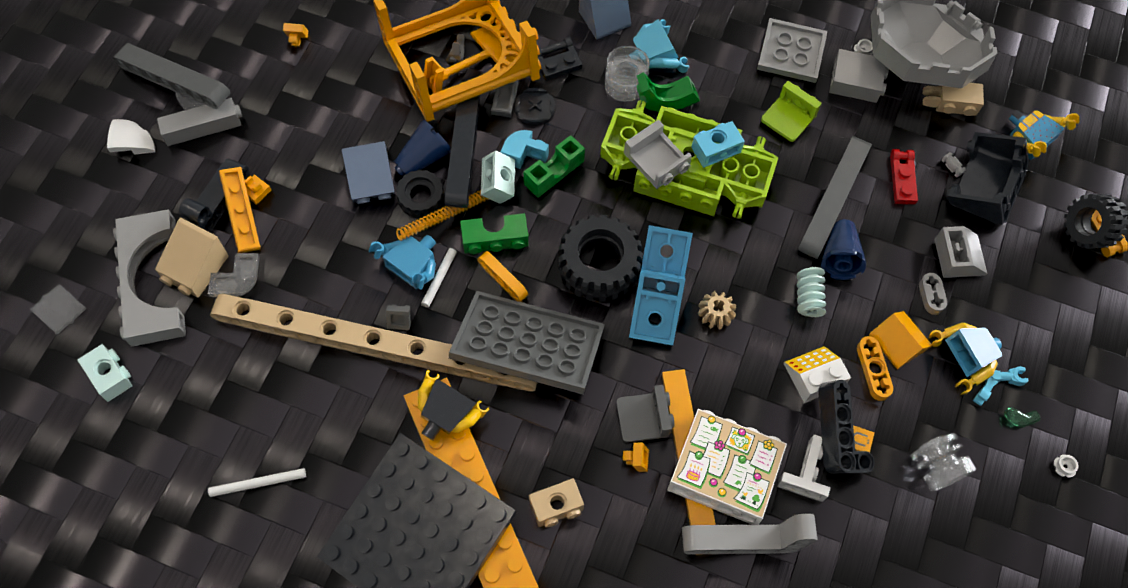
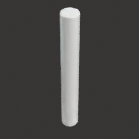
(439, 277)

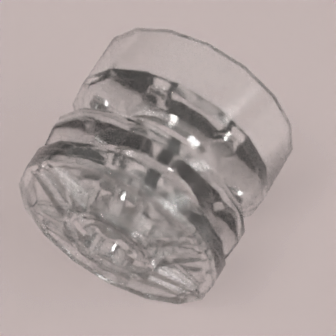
(622, 71)
(943, 462)

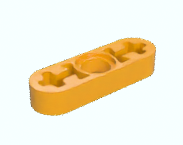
(502, 276)
(886, 381)

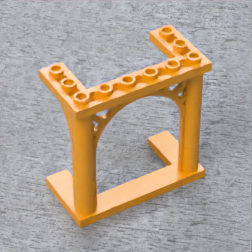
(521, 43)

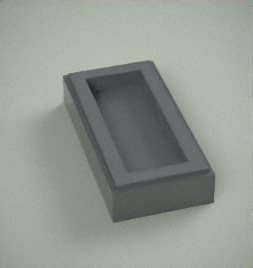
(504, 100)

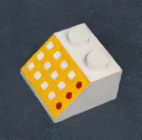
(814, 369)

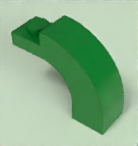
(673, 95)

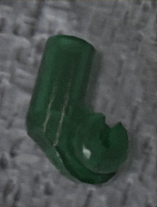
(1020, 419)

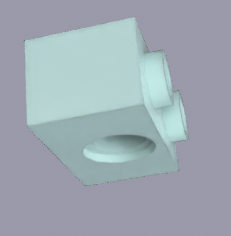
(498, 177)
(95, 365)

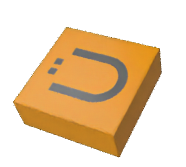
(863, 439)

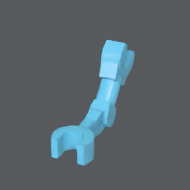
(1010, 376)

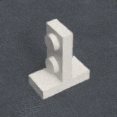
(804, 483)

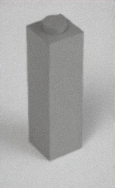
(199, 122)

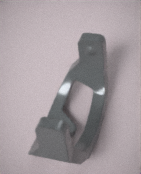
(457, 47)

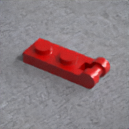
(904, 177)

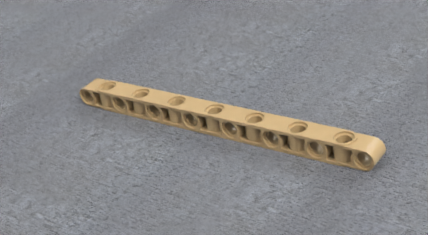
(354, 338)

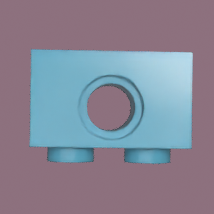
(710, 152)

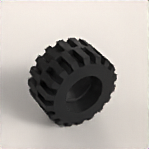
(1112, 226)

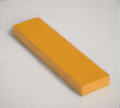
(239, 210)

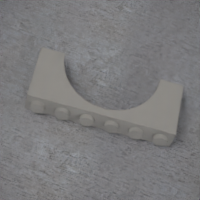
(135, 239)

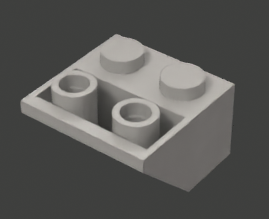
(959, 252)

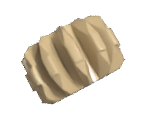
(715, 317)

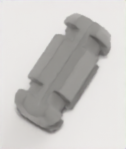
(953, 164)

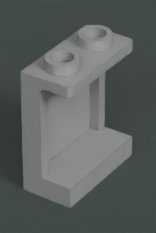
(656, 155)

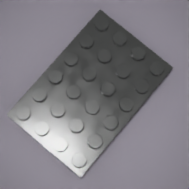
(528, 342)

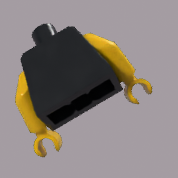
(445, 408)

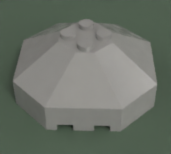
(931, 42)

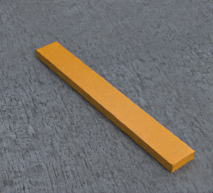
(681, 408)

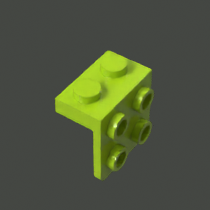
(791, 112)

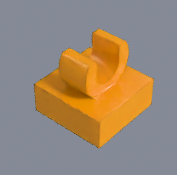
(295, 33)
(256, 189)
(638, 457)

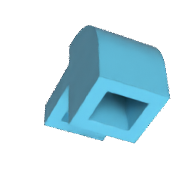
(521, 145)

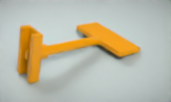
(486, 39)

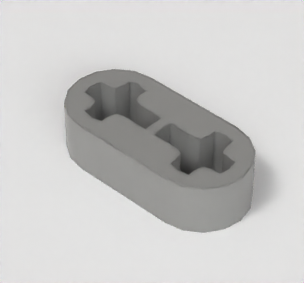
(936, 293)

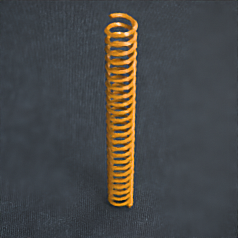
(418, 227)

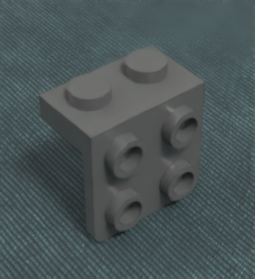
(645, 416)

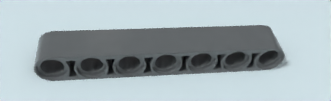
(172, 75)
(834, 197)

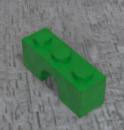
(542, 176)
(478, 239)

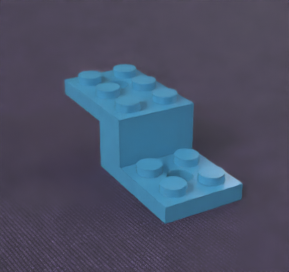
(660, 285)

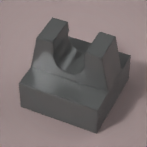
(398, 317)

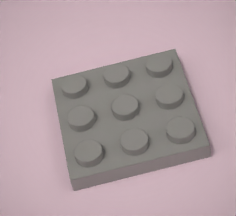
(792, 50)

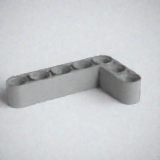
(786, 537)

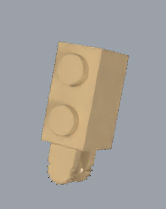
(955, 100)

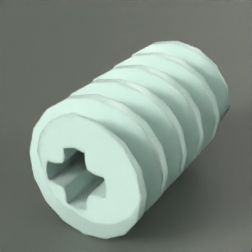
(810, 292)

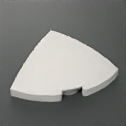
(128, 135)

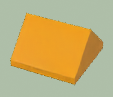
(900, 339)

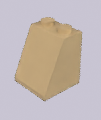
(190, 258)

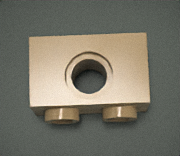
(567, 493)

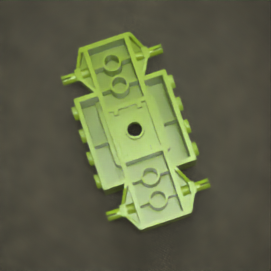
(739, 178)

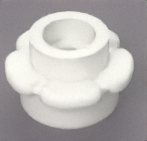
(864, 46)
(1070, 462)

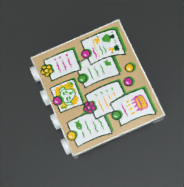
(728, 467)

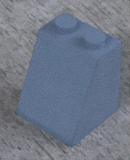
(605, 16)
(368, 172)

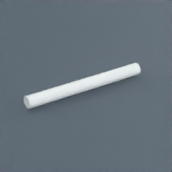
(257, 482)

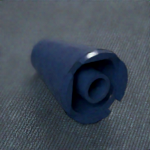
(421, 150)
(843, 252)

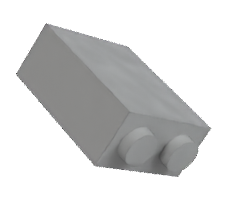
(858, 76)

